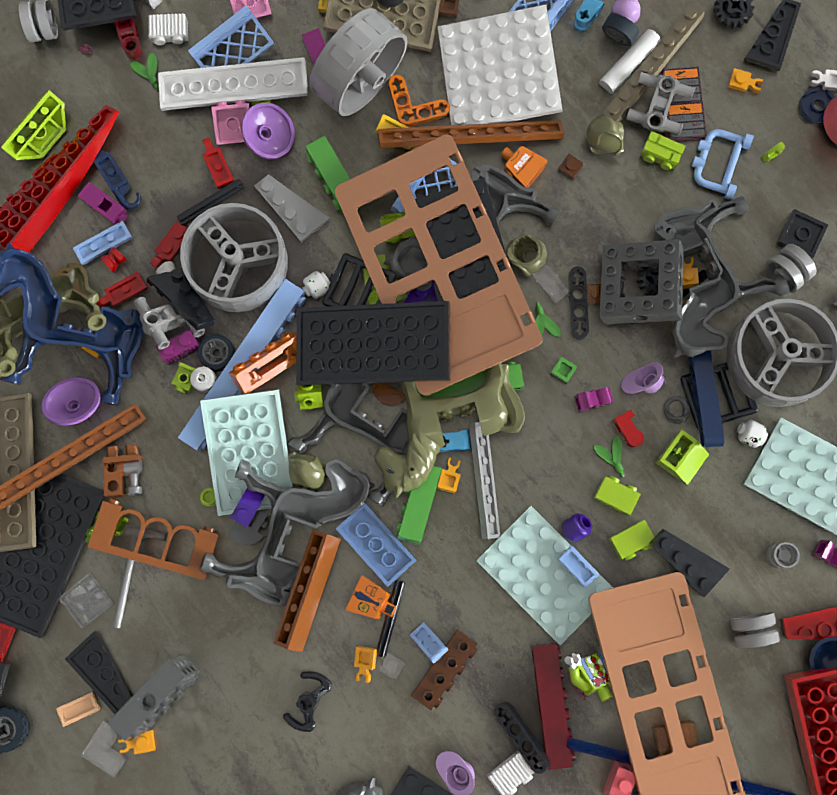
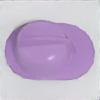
(646, 379)
(456, 773)

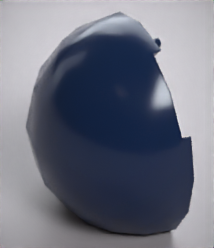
(824, 654)

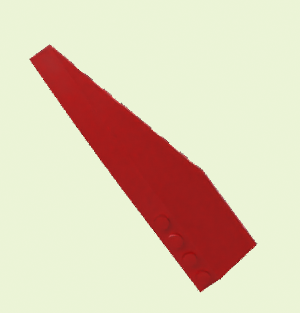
(42, 197)
(814, 713)

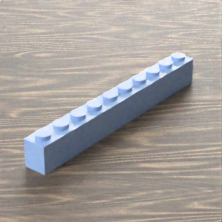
(265, 330)

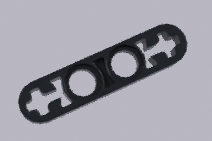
(581, 303)
(525, 735)

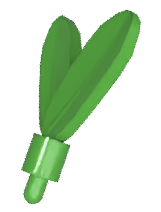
(148, 73)
(544, 321)
(612, 458)

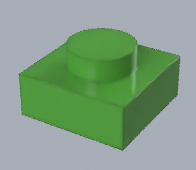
(564, 370)

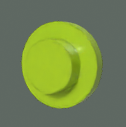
(207, 497)

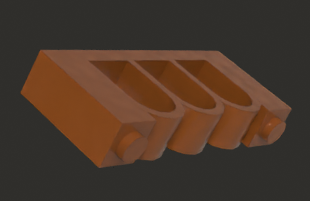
(106, 526)

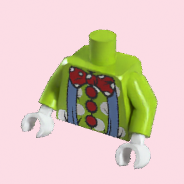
(590, 675)

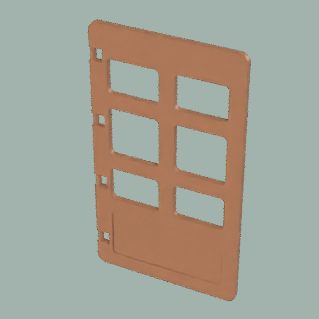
(482, 325)

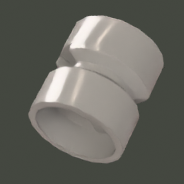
(782, 555)

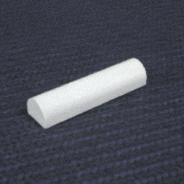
(630, 61)

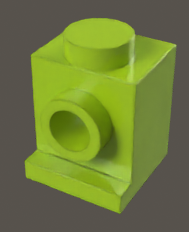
(186, 385)

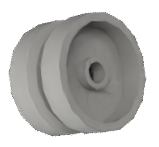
(38, 20)
(793, 265)
(755, 632)

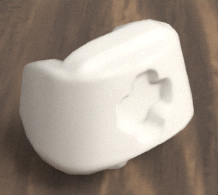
(166, 267)

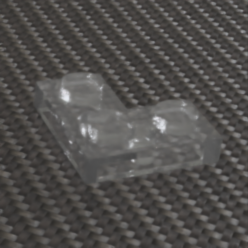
(100, 751)

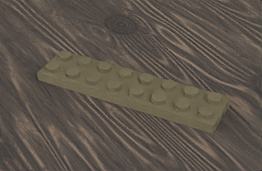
(16, 456)

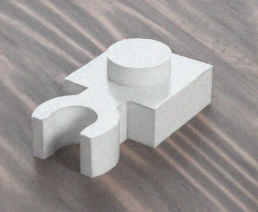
(827, 79)

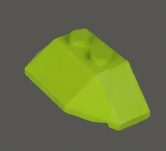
(37, 129)

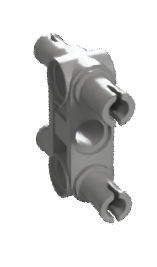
(660, 103)
(161, 320)

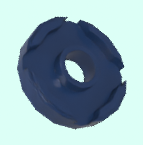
(807, 108)

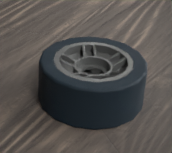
(620, 29)
(206, 352)

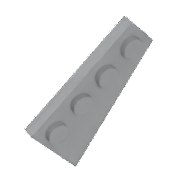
(292, 209)

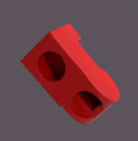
(628, 430)

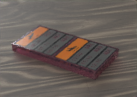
(686, 110)

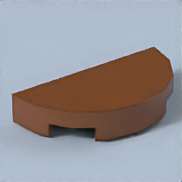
(388, 395)

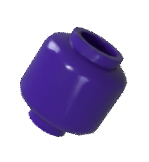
(576, 527)

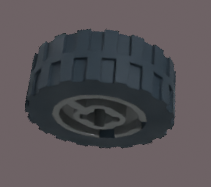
(12, 728)

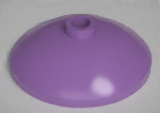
(276, 126)
(71, 401)

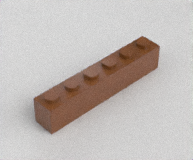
(306, 591)

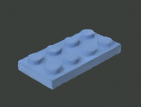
(376, 544)

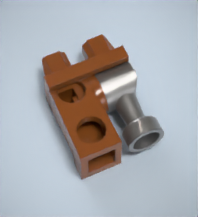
(118, 467)

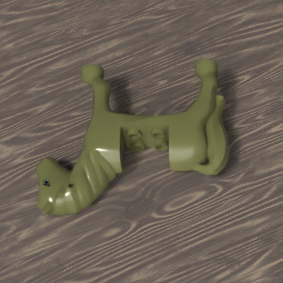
(73, 286)
(494, 405)

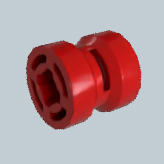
(110, 262)

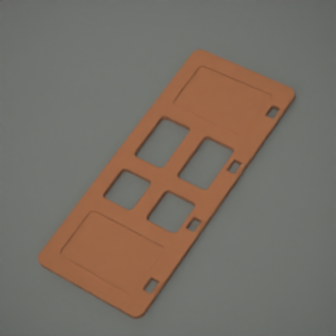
(644, 625)

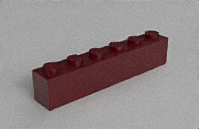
(551, 705)

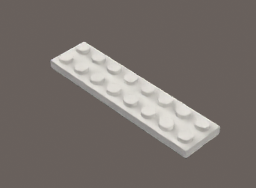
(232, 83)

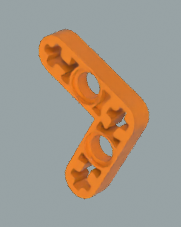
(408, 109)

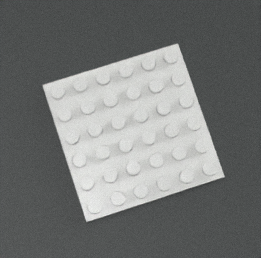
(500, 68)

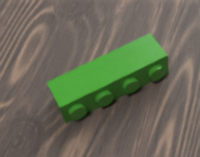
(327, 167)
(418, 509)

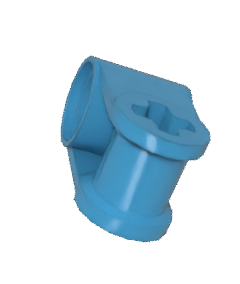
(587, 13)
(456, 441)

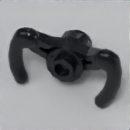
(308, 702)

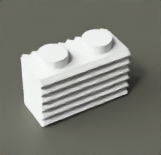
(168, 28)
(511, 774)

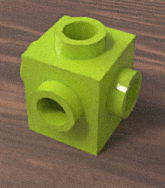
(309, 396)

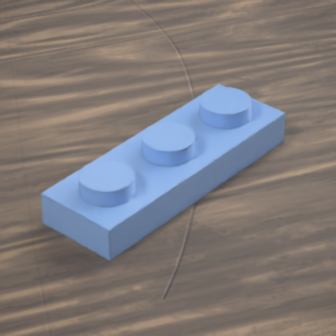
(102, 243)

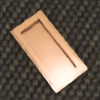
(78, 709)

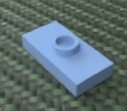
(578, 566)
(428, 642)

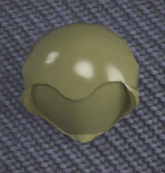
(605, 136)
(527, 249)
(306, 470)

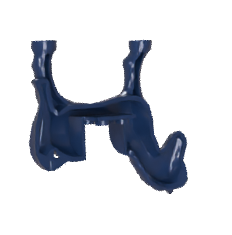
(114, 342)

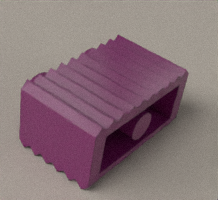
(179, 347)

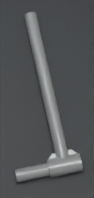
(132, 533)

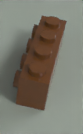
(442, 672)

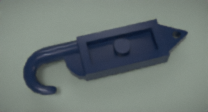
(115, 179)

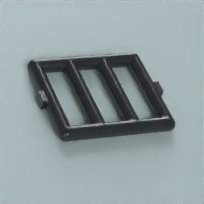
(335, 278)
(735, 413)

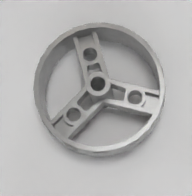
(358, 61)
(232, 255)
(784, 354)

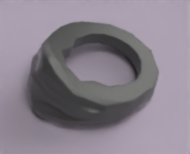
(678, 420)

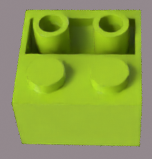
(682, 457)

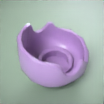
(628, 9)

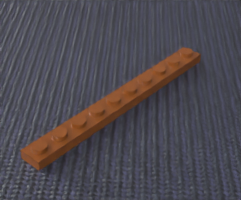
(472, 133)
(70, 455)

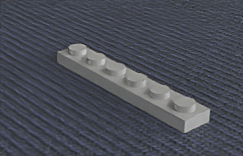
(484, 482)

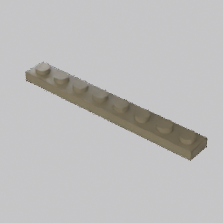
(654, 62)

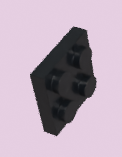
(803, 232)

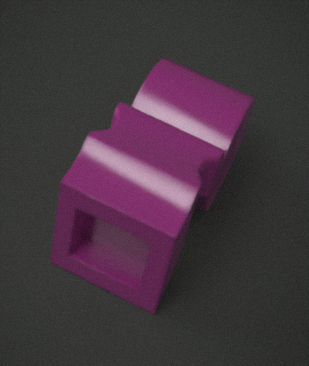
(593, 398)
(826, 552)

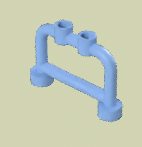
(699, 162)

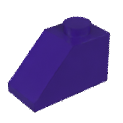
(247, 507)

